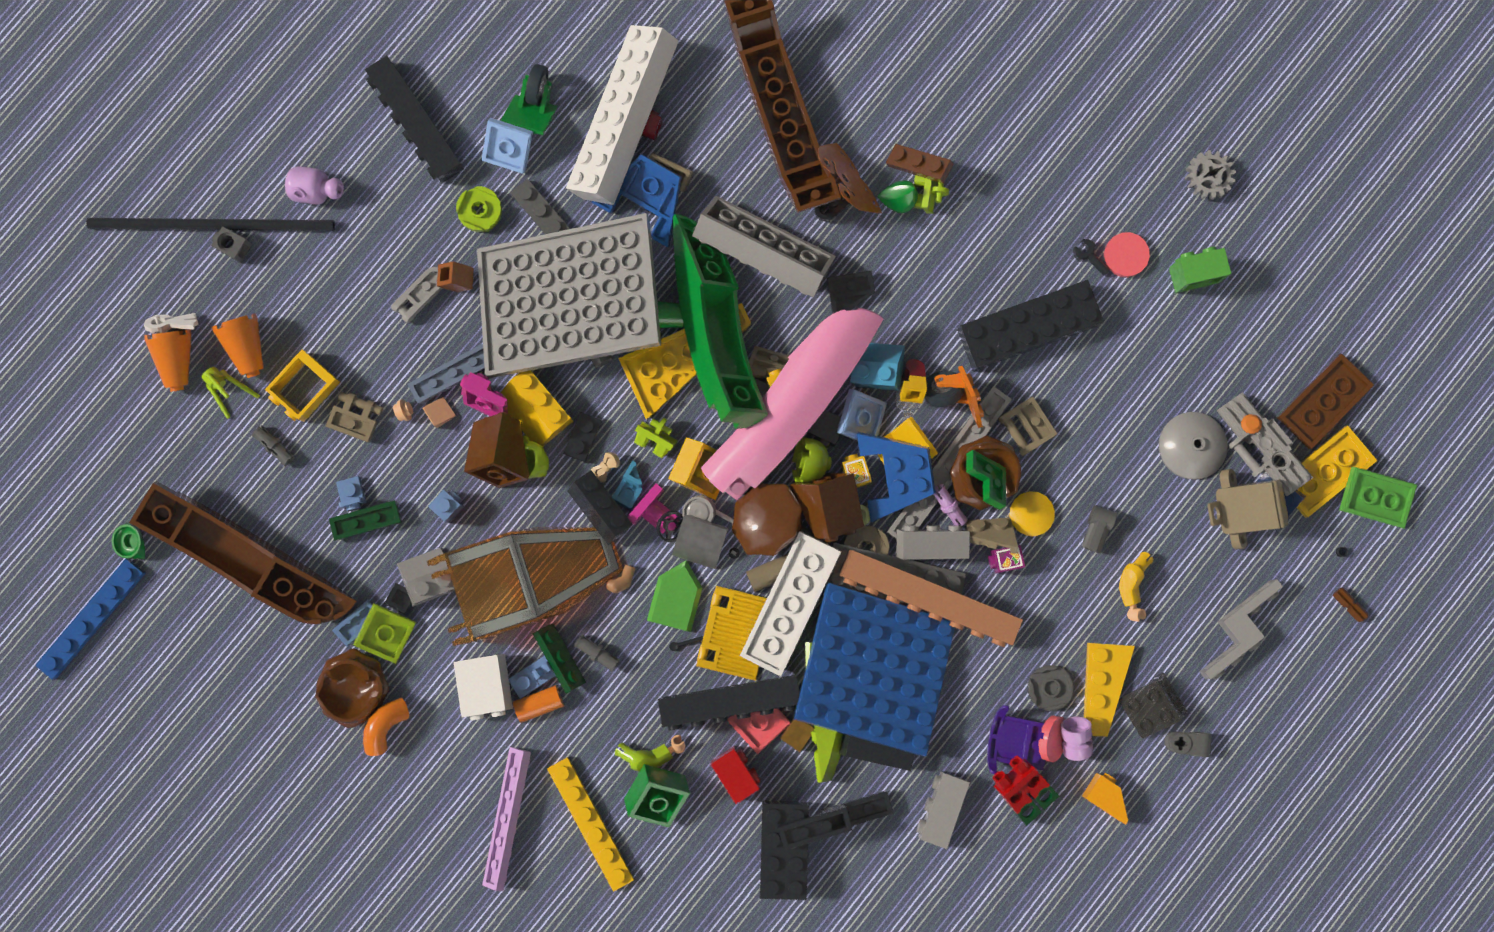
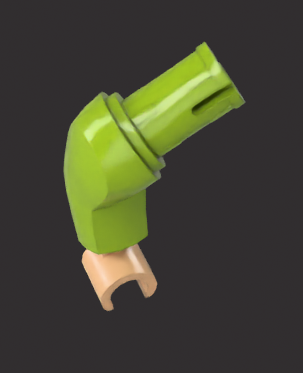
(655, 757)

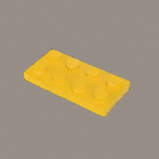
(1331, 468)

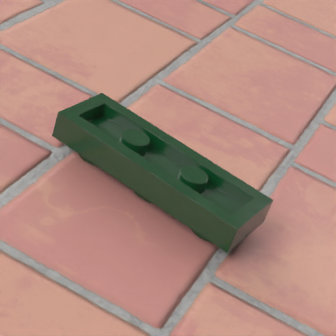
(365, 520)
(559, 658)

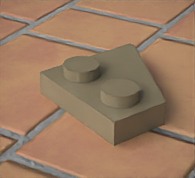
(765, 361)
(993, 533)

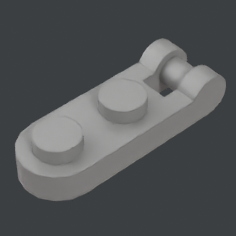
(419, 294)

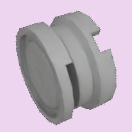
(700, 507)

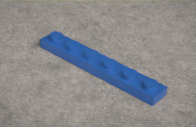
(90, 619)

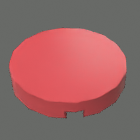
(1126, 254)
(1051, 745)

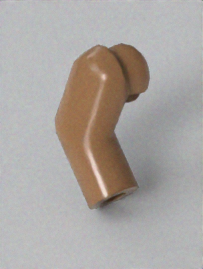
(623, 582)

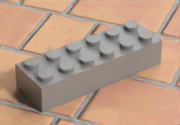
(763, 246)

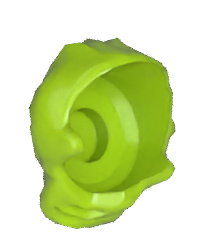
(536, 458)

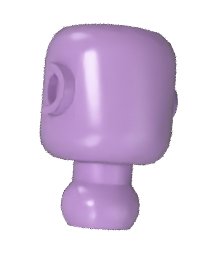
(311, 186)

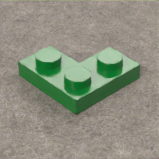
(991, 474)

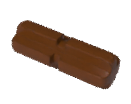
(1353, 608)

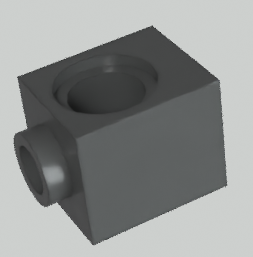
(239, 248)

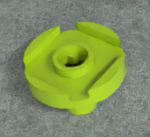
(474, 197)

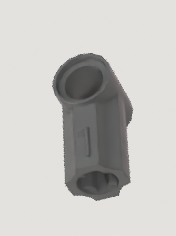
(1100, 523)

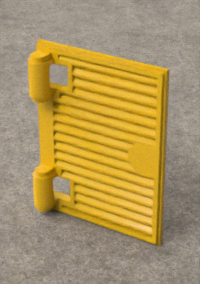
(729, 631)

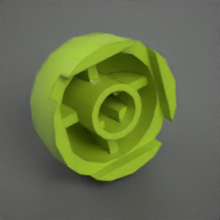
(810, 460)

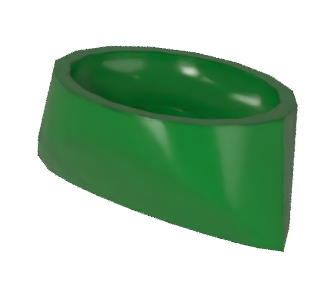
(899, 196)
(128, 542)

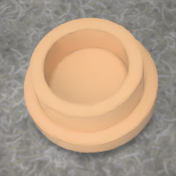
(403, 410)

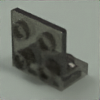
(1153, 706)

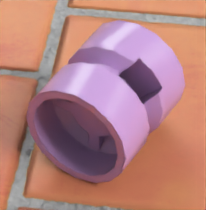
(1077, 738)

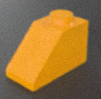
(1107, 796)

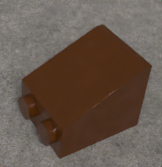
(497, 451)
(830, 505)

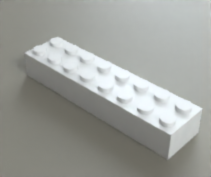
(622, 114)

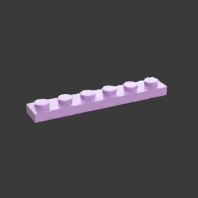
(506, 819)

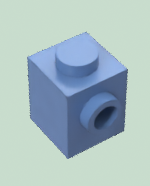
(446, 505)

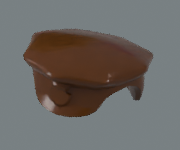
(970, 489)
(767, 519)
(351, 688)

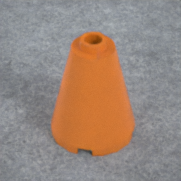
(242, 343)
(171, 357)

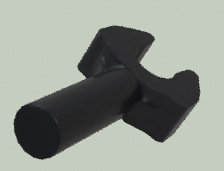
(1090, 256)

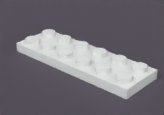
(790, 603)

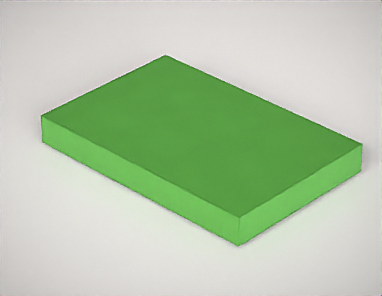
(1378, 497)

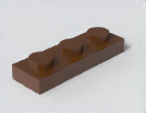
(919, 163)

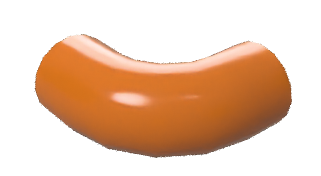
(380, 723)

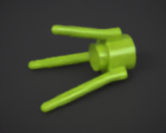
(216, 380)

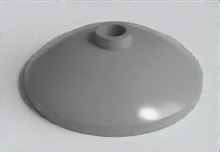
(1178, 447)

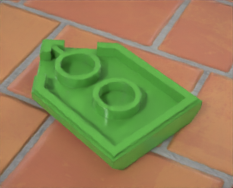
(676, 598)

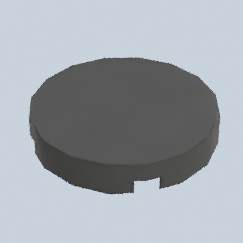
(1050, 687)

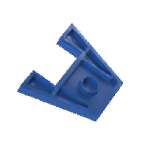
(653, 189)
(906, 470)

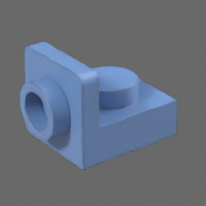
(351, 493)

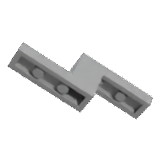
(1241, 630)

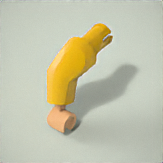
(1129, 585)

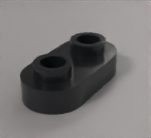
(834, 207)

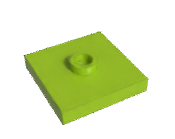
(384, 633)

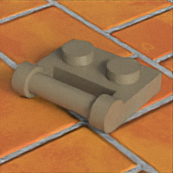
(1033, 421)

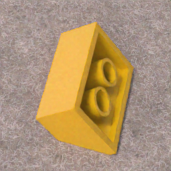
(535, 408)

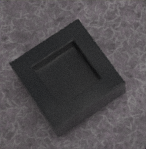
(398, 598)

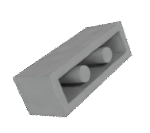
(932, 542)
(942, 809)

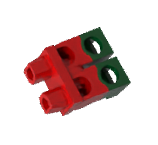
(1019, 783)

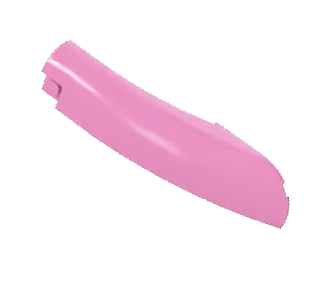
(794, 401)

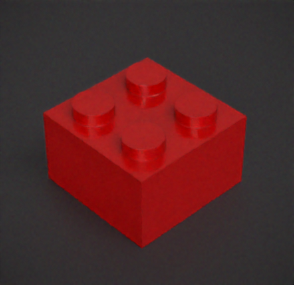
(735, 774)

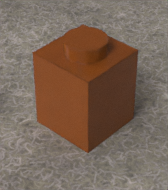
(455, 276)

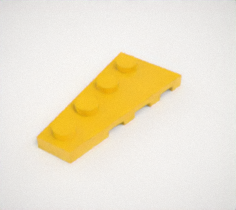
(1104, 682)

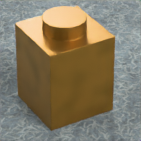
(797, 734)

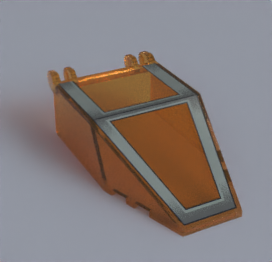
(525, 577)

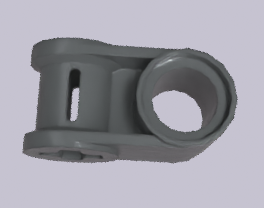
(1191, 743)

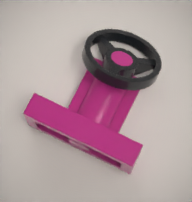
(656, 514)

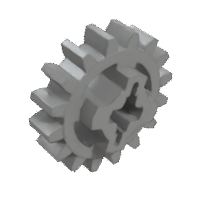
(1208, 166)

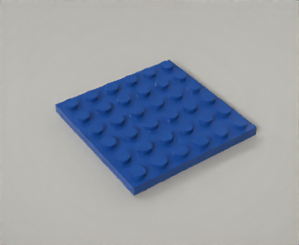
(875, 670)

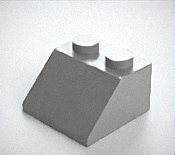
(418, 579)

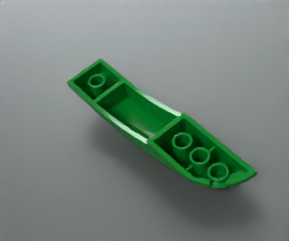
(714, 328)

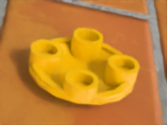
(1032, 513)

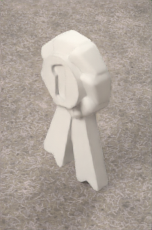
(162, 323)

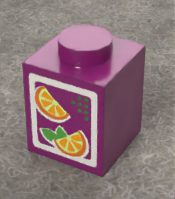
(1002, 560)

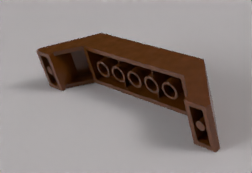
(779, 104)

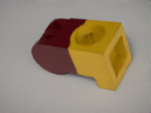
(914, 382)

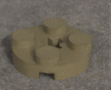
(869, 535)

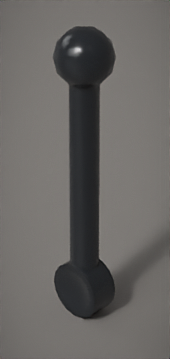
(674, 645)

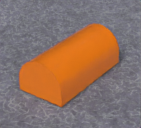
(538, 704)

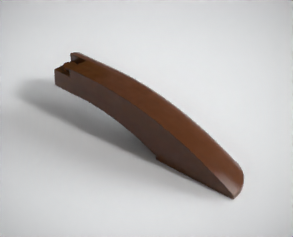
(240, 556)

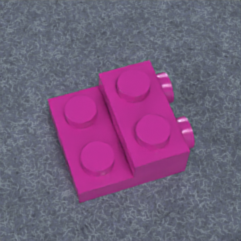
(479, 395)

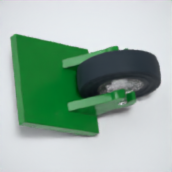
(532, 107)

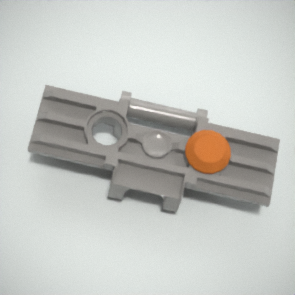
(1269, 438)

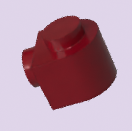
(652, 126)

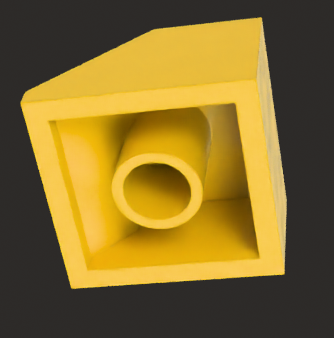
(688, 469)

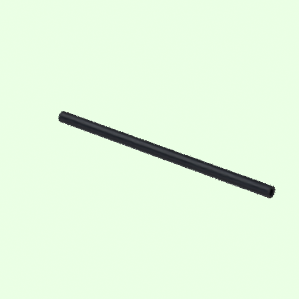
(210, 224)

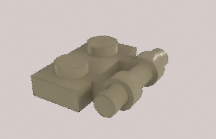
(351, 423)

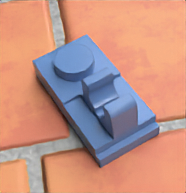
(532, 677)

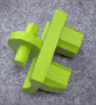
(931, 189)
(656, 433)

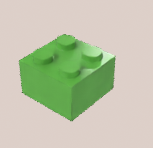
(1200, 269)

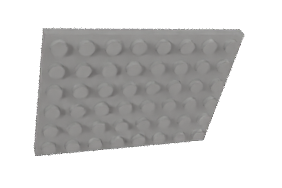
(568, 296)

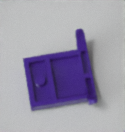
(1014, 737)

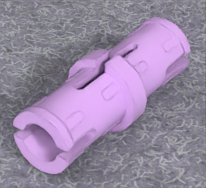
(949, 505)

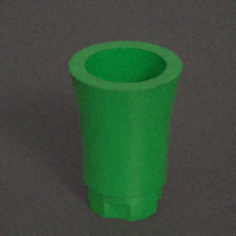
(669, 315)

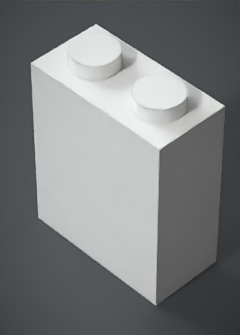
(483, 686)

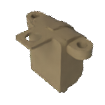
(1247, 507)

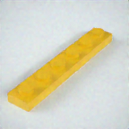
(590, 824)

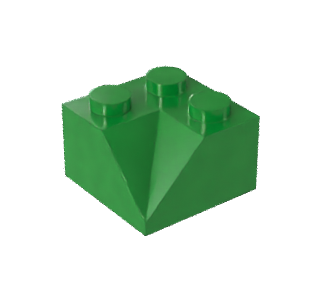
(656, 795)

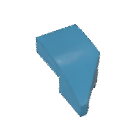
(629, 488)

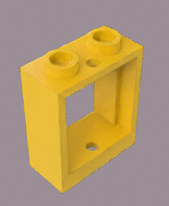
(288, 373)

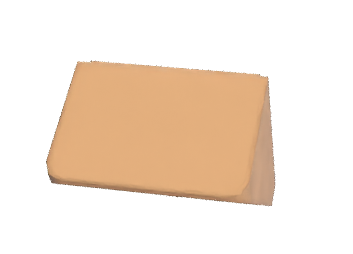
(439, 412)

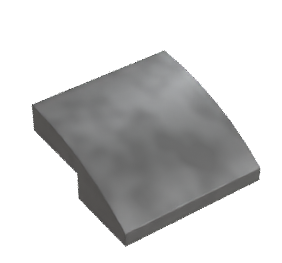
(700, 541)

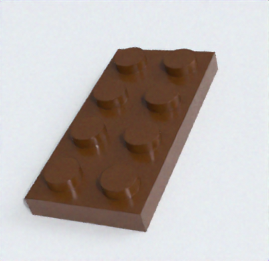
(1325, 401)

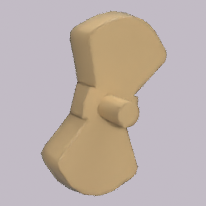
(610, 461)

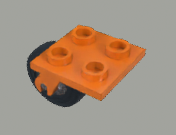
(948, 388)

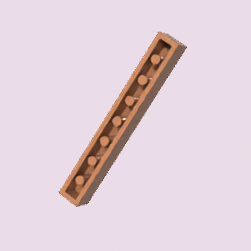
(931, 598)

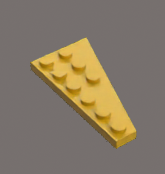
(664, 369)

